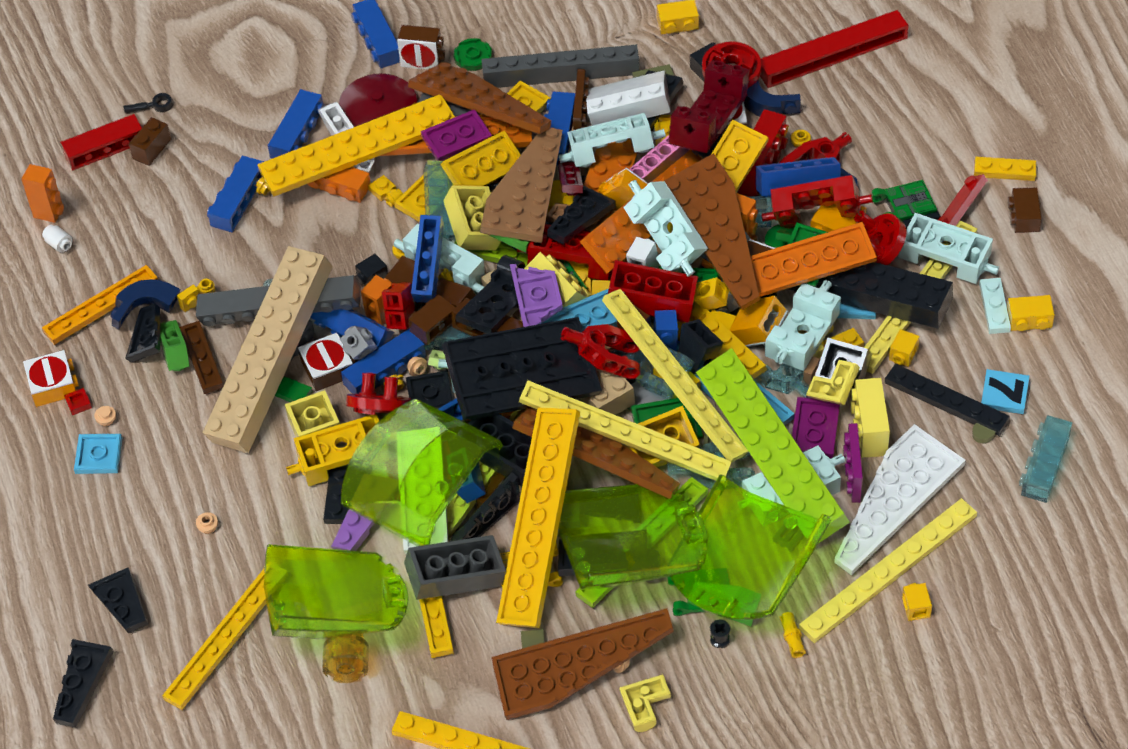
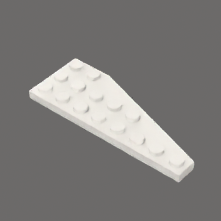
(903, 483)

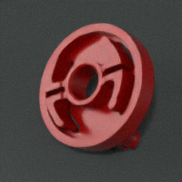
(738, 54)
(884, 236)
(371, 403)

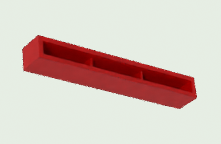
(833, 48)

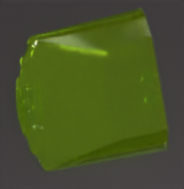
(412, 469)
(630, 535)
(751, 553)
(331, 592)

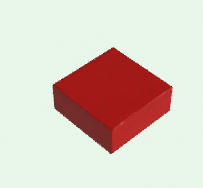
(78, 401)

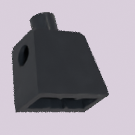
(699, 344)

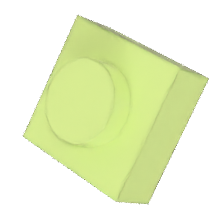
(434, 358)

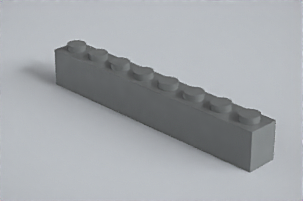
(561, 66)
(245, 303)

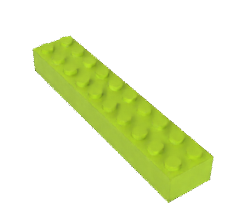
(769, 440)

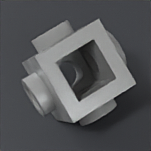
(358, 342)

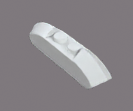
(337, 122)

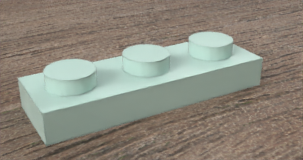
(994, 305)

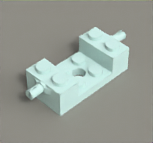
(618, 131)
(657, 207)
(967, 249)
(465, 265)
(812, 311)
(820, 462)

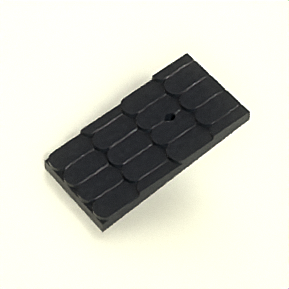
(495, 366)

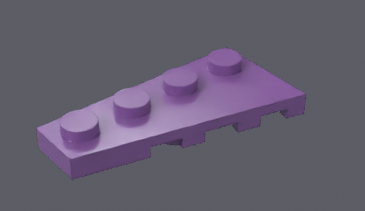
(352, 532)

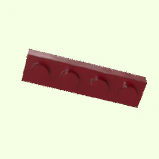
(570, 178)

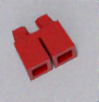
(398, 305)

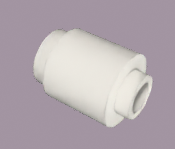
(57, 238)

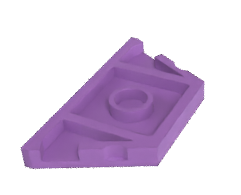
(536, 294)

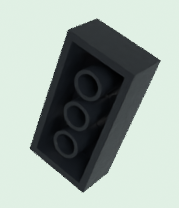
(515, 447)

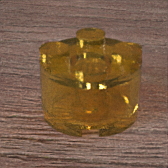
(345, 658)

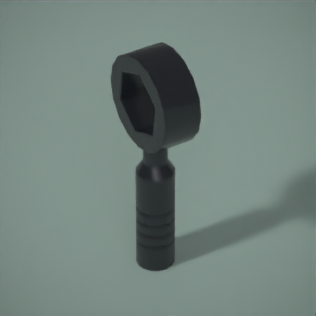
(156, 99)

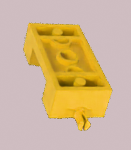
(319, 452)

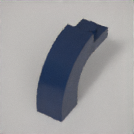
(758, 100)
(143, 293)

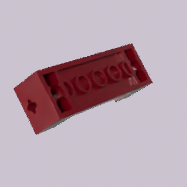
(706, 119)

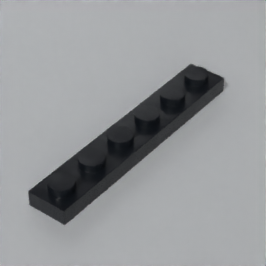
(946, 399)

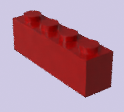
(100, 142)

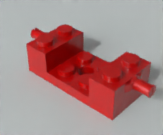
(790, 199)
(567, 252)

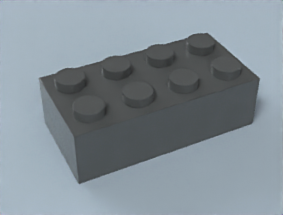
(454, 567)

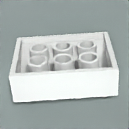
(628, 98)

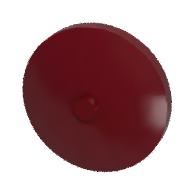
(375, 97)

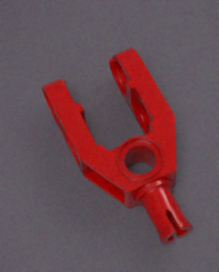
(819, 149)
(592, 348)

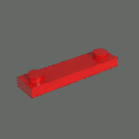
(963, 199)

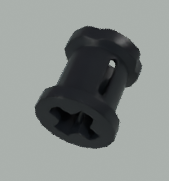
(720, 633)

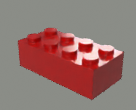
(775, 128)
(655, 288)

